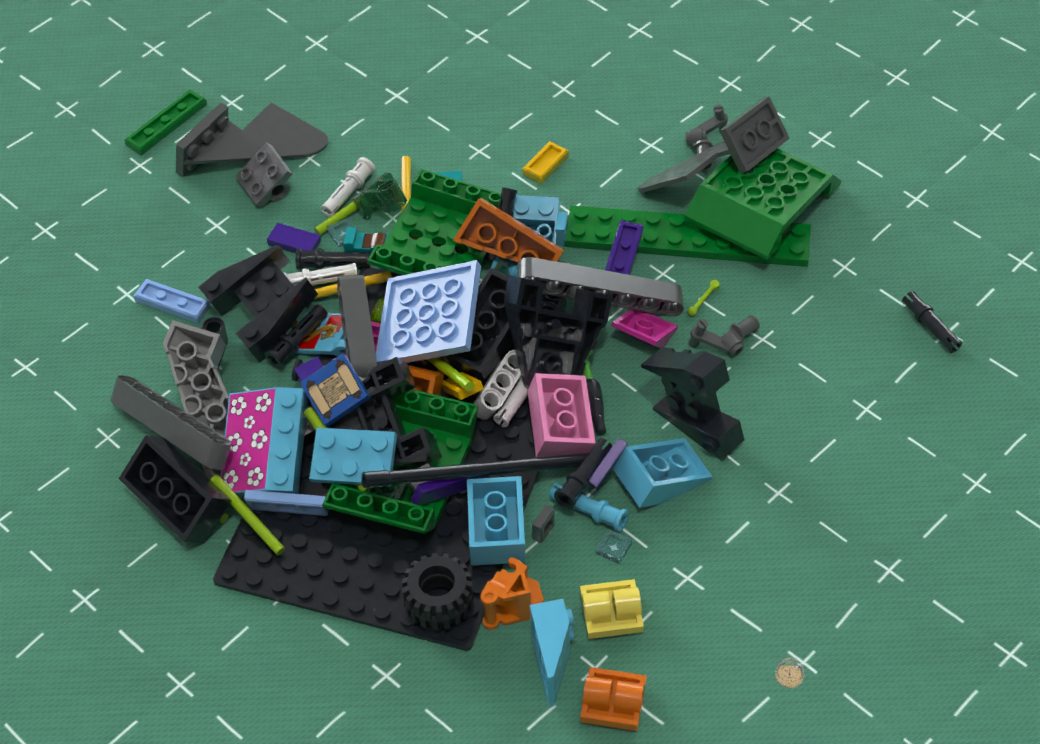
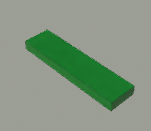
(165, 122)

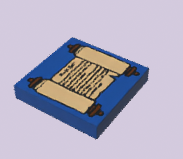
(335, 390)

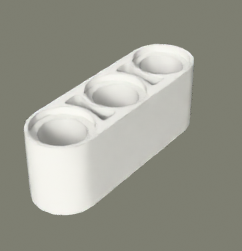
(492, 391)

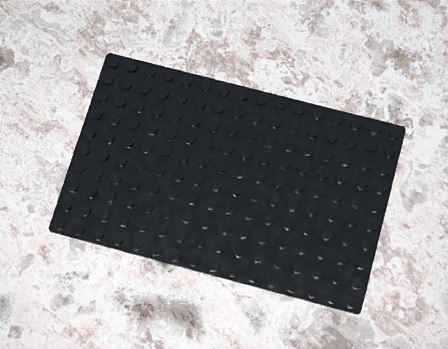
(358, 564)

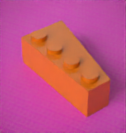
(500, 234)

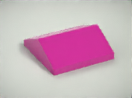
(646, 327)

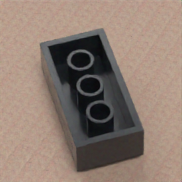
(490, 331)
(174, 489)

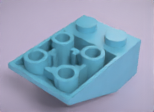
(538, 214)

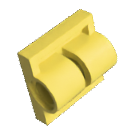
(612, 609)

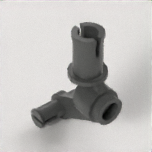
(698, 136)
(730, 342)

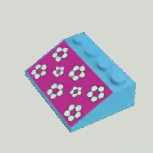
(265, 440)

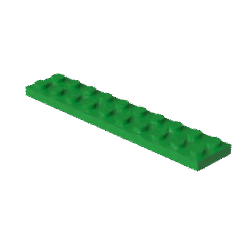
(675, 236)

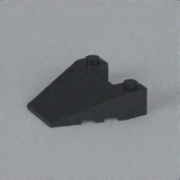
(553, 339)
(381, 414)

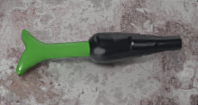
(595, 398)

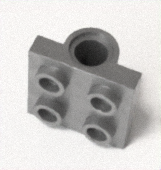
(265, 176)

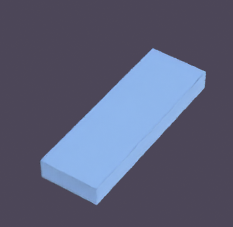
(172, 301)
(285, 502)

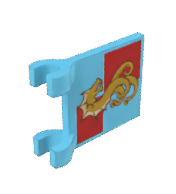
(325, 337)

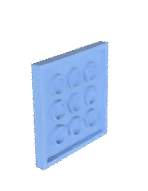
(429, 313)

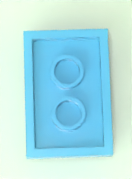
(346, 453)

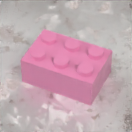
(560, 415)

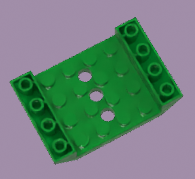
(755, 212)
(435, 215)
(453, 429)

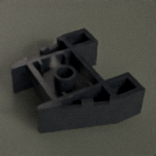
(265, 293)
(692, 398)

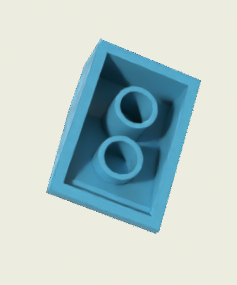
(660, 471)
(551, 639)

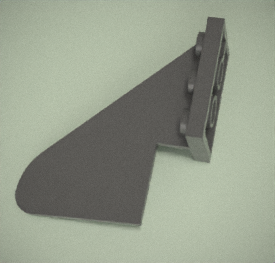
(746, 138)
(221, 141)

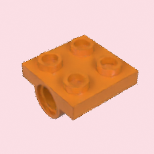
(613, 698)

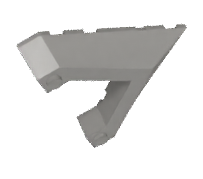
(194, 364)

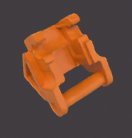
(509, 596)

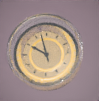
(789, 673)

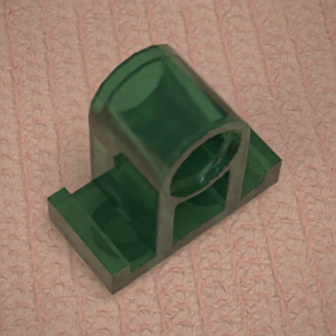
(380, 196)

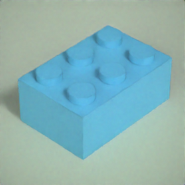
(495, 520)

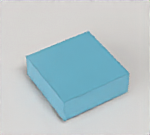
(561, 228)

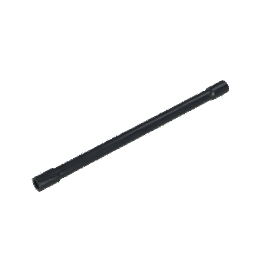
(385, 478)

